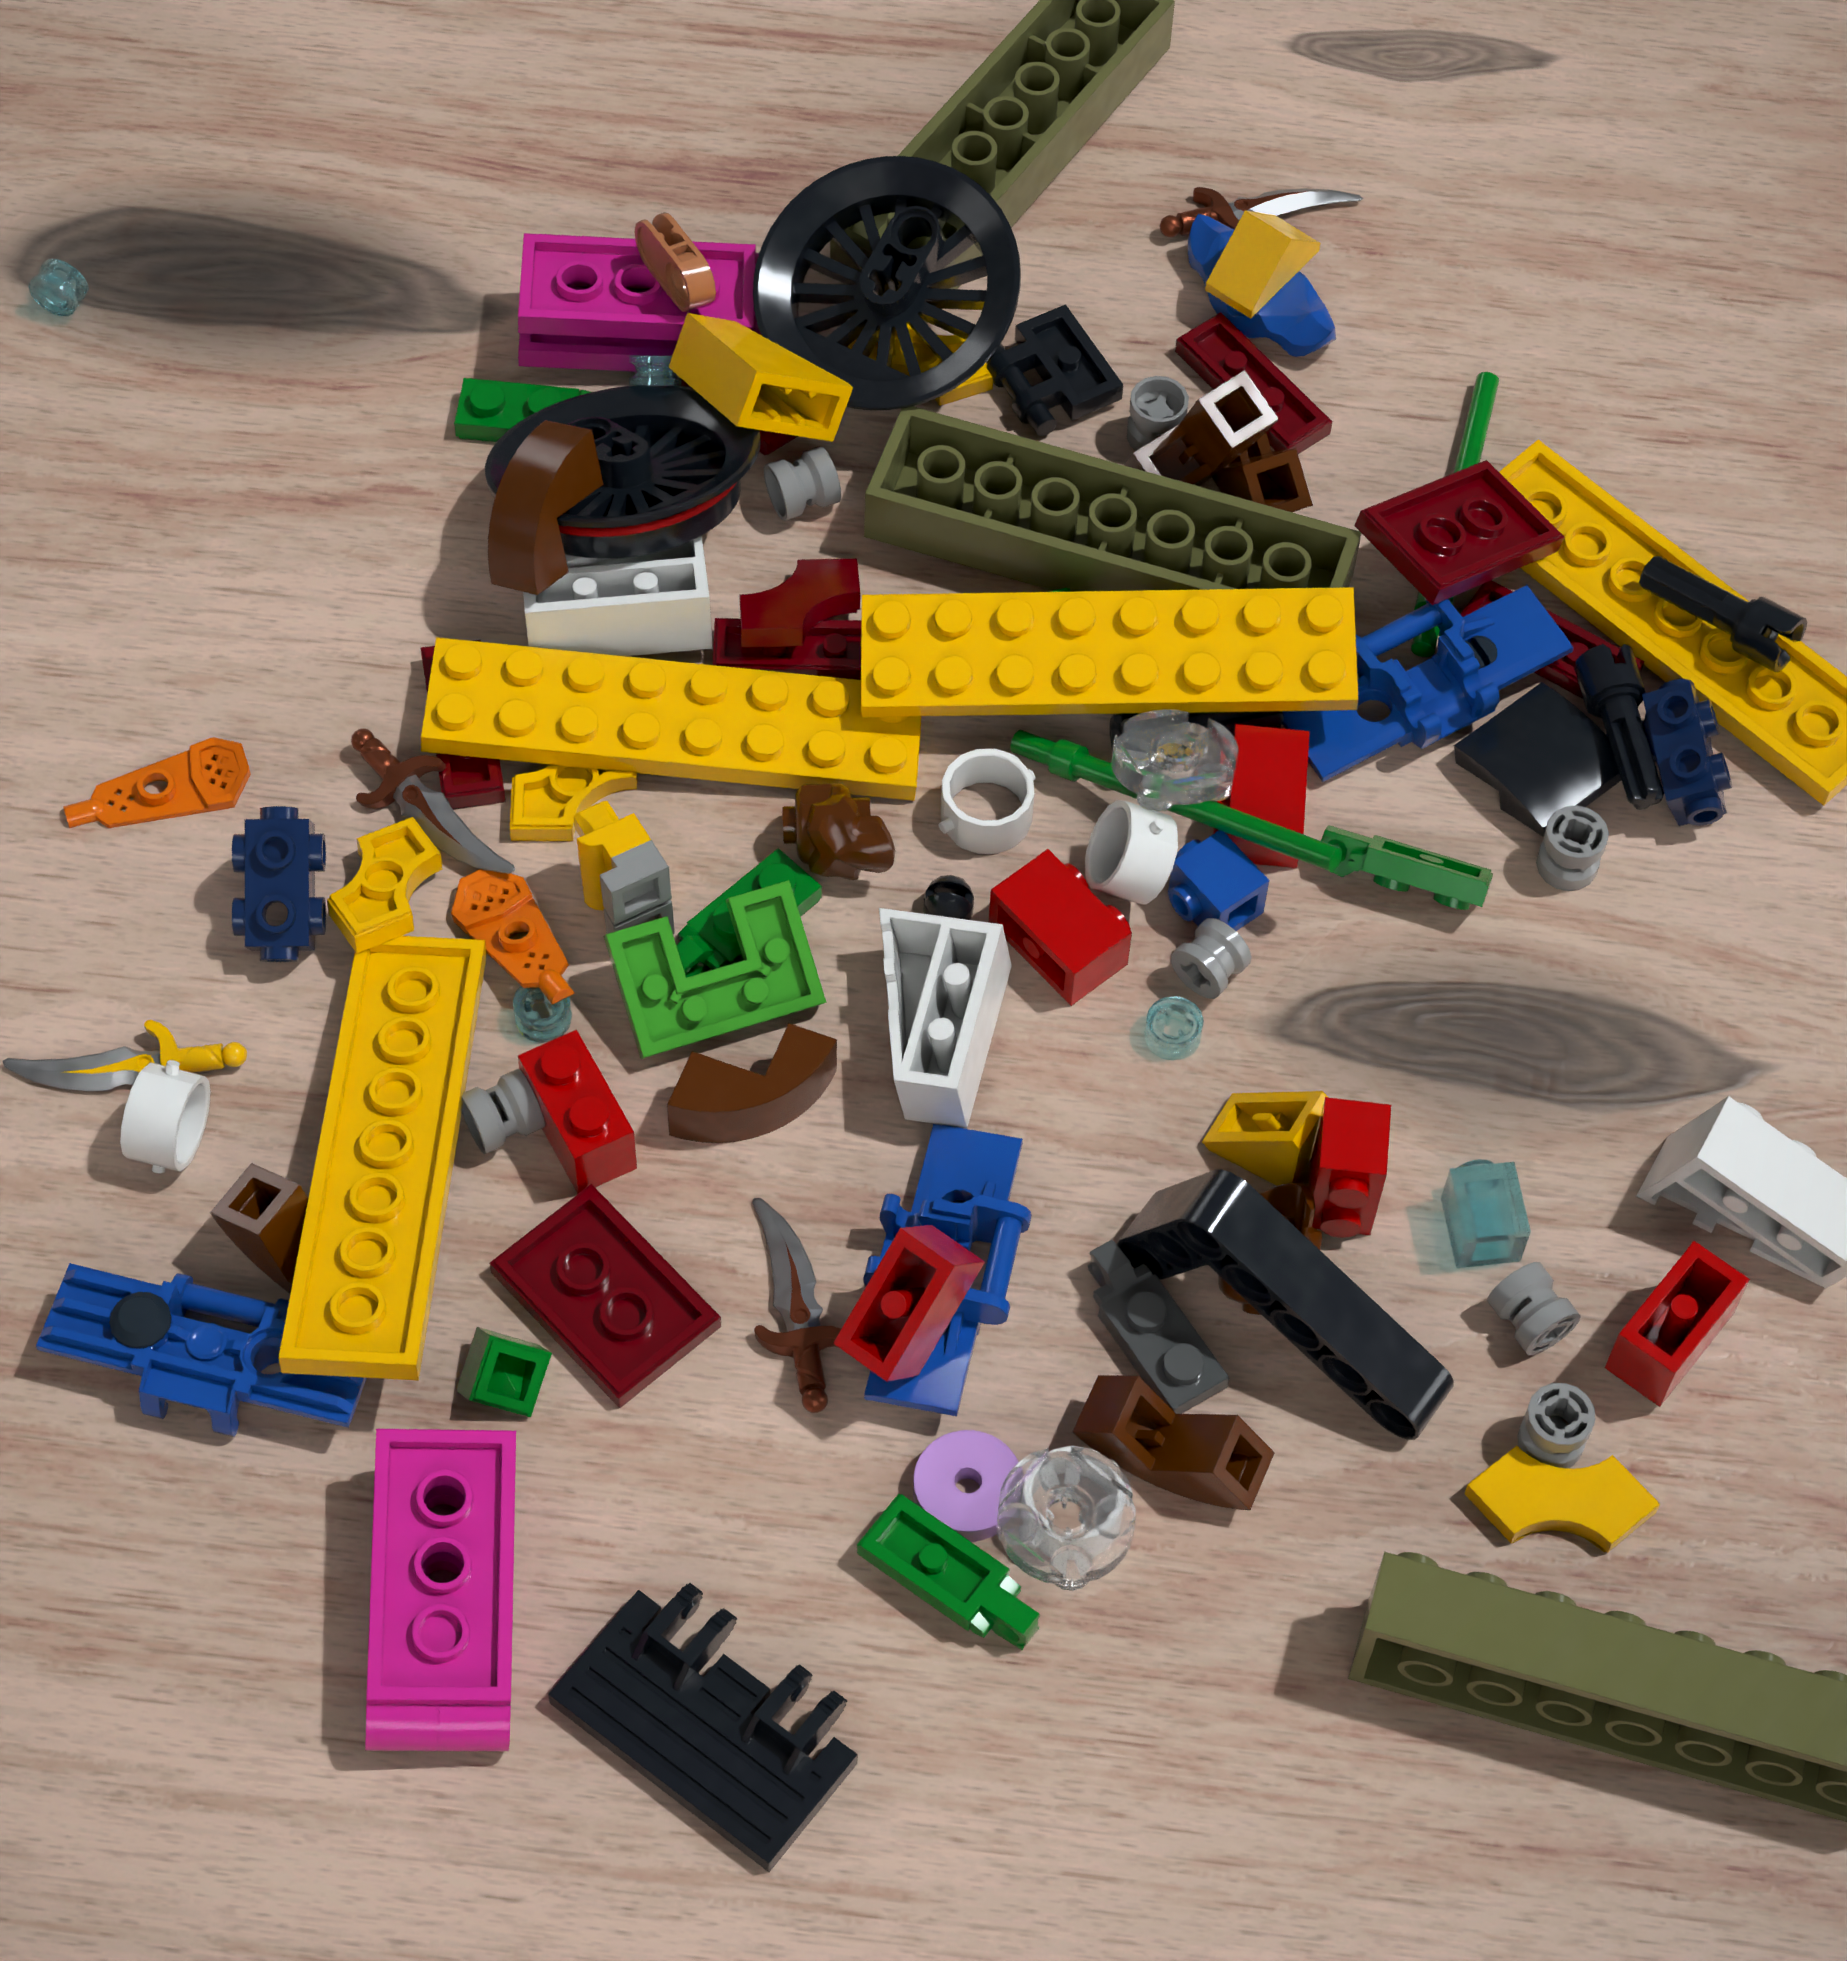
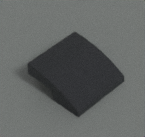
(1540, 757)

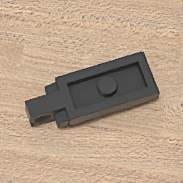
(1153, 1331)

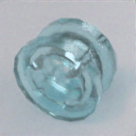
(58, 287)
(653, 371)
(529, 1021)
(1169, 1046)

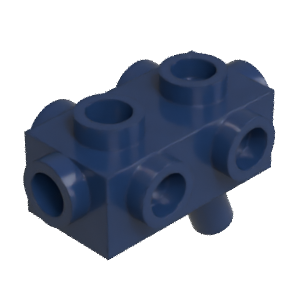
(1680, 742)
(279, 866)

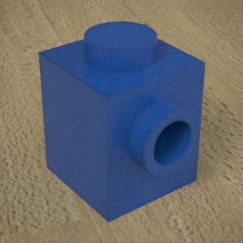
(1216, 883)

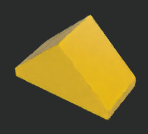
(1259, 261)
(1268, 1132)

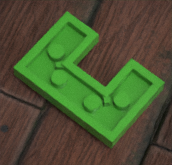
(679, 1011)

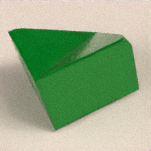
(503, 1372)

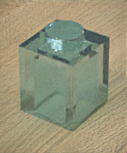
(1485, 1213)

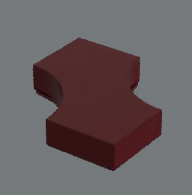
(791, 609)

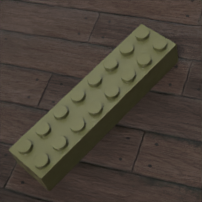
(1036, 102)
(1084, 519)
(1607, 1682)

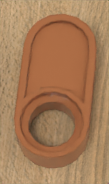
(675, 262)

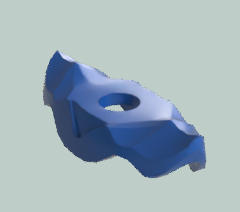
(1291, 317)

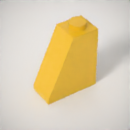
(758, 380)

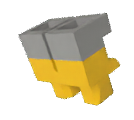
(621, 869)

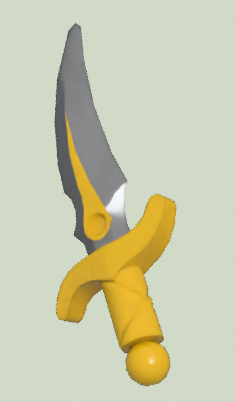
(123, 1064)

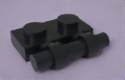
(1066, 361)

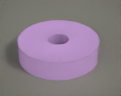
(959, 1457)

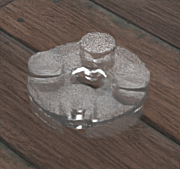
(1199, 767)
(1066, 1555)

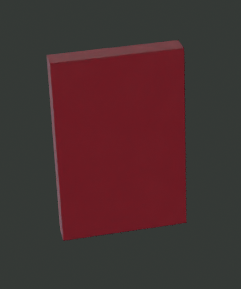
(1459, 532)
(605, 1295)

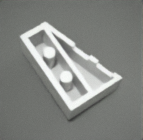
(625, 605)
(942, 1010)
(1759, 1185)

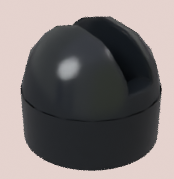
(949, 898)

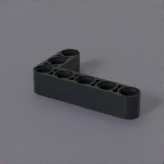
(1296, 1288)

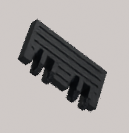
(708, 1737)

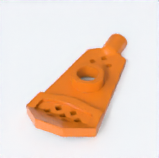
(187, 791)
(497, 906)

